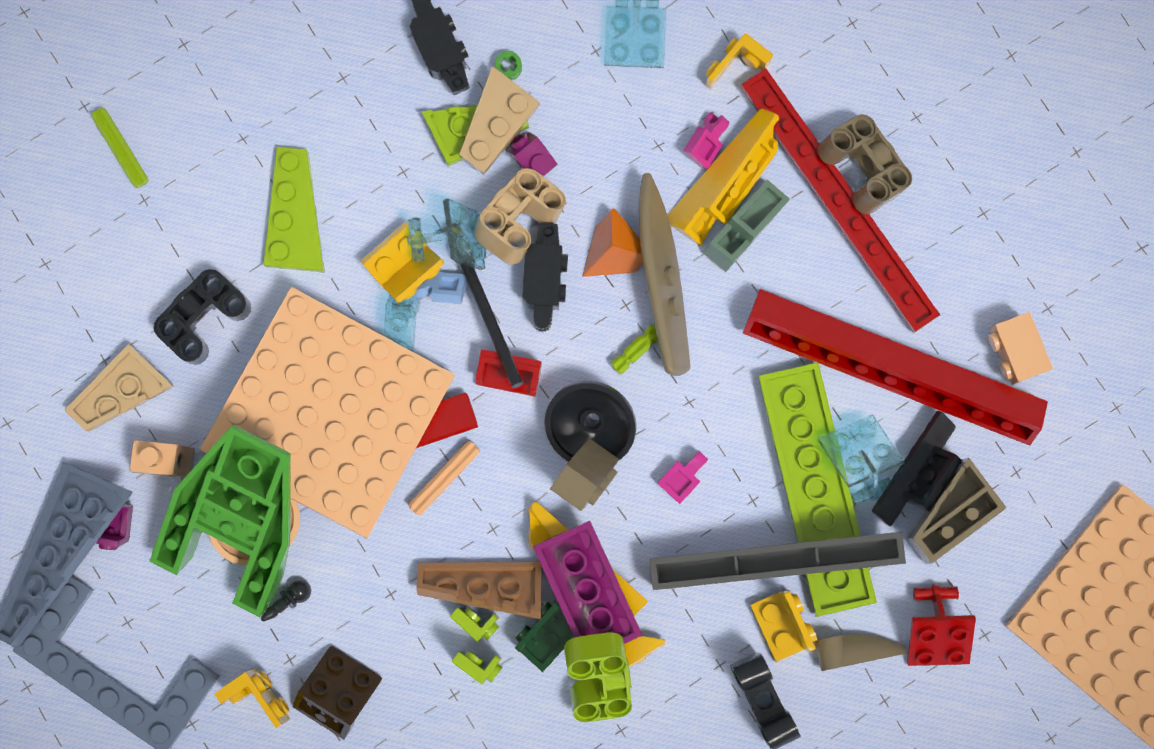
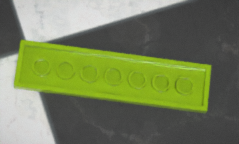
(813, 487)

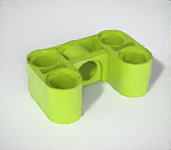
(604, 677)

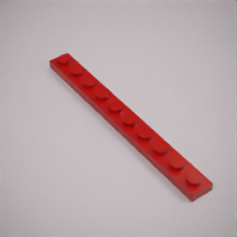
(838, 200)

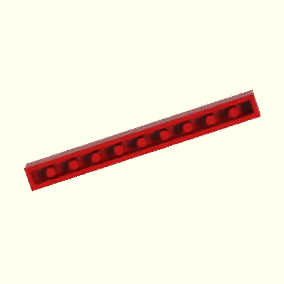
(896, 367)

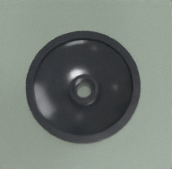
(570, 425)

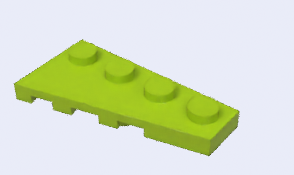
(292, 224)

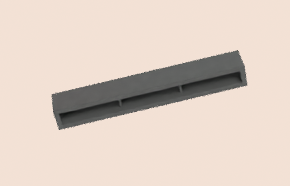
(777, 560)

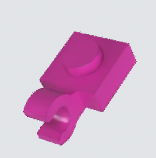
(704, 142)
(681, 480)

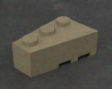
(586, 475)
(958, 512)

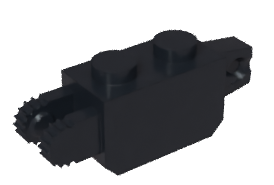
(438, 46)
(543, 276)

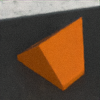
(613, 248)

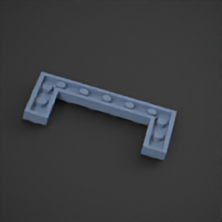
(154, 726)

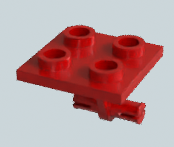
(940, 637)

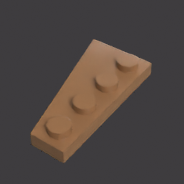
(487, 585)

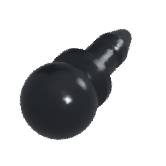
(297, 592)

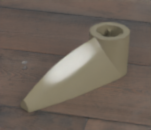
(854, 649)

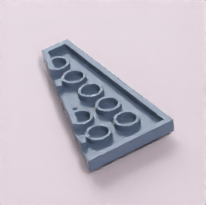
(67, 530)

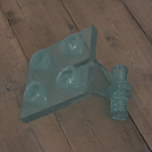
(635, 34)
(458, 231)
(860, 455)

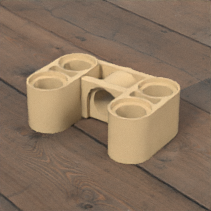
(506, 208)

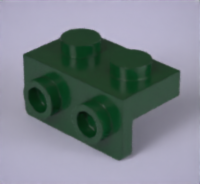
(546, 638)

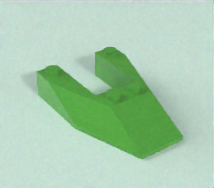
(241, 499)

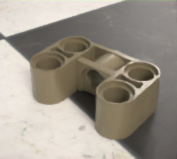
(875, 156)

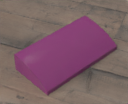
(586, 584)

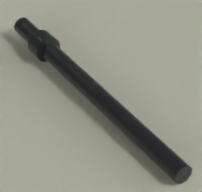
(492, 325)

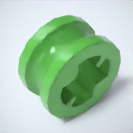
(507, 56)

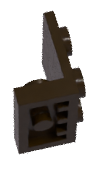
(336, 692)

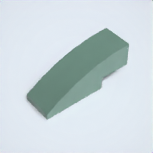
(746, 225)

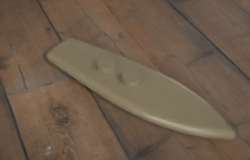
(663, 279)

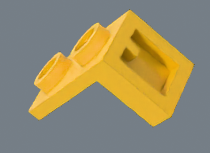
(753, 55)

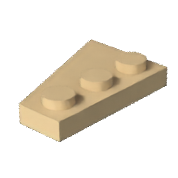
(497, 120)
(117, 389)

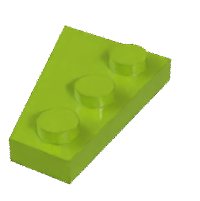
(450, 129)

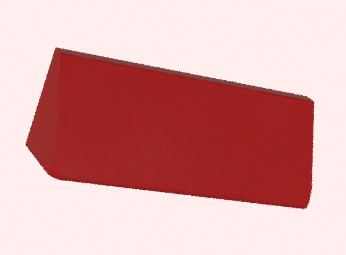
(451, 418)

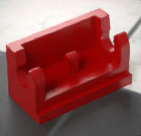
(492, 374)

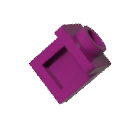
(531, 153)
(118, 530)

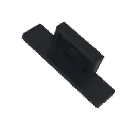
(923, 474)

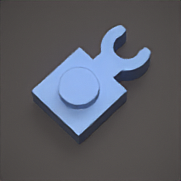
(443, 288)

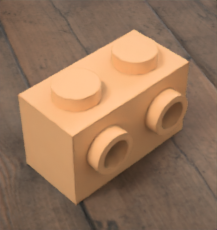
(1019, 348)

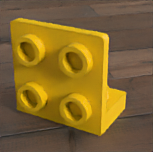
(393, 265)
(783, 625)
(259, 685)

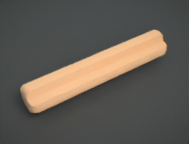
(444, 478)

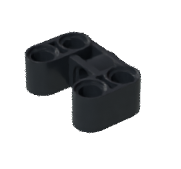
(191, 307)
(773, 721)

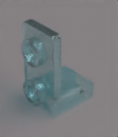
(401, 321)

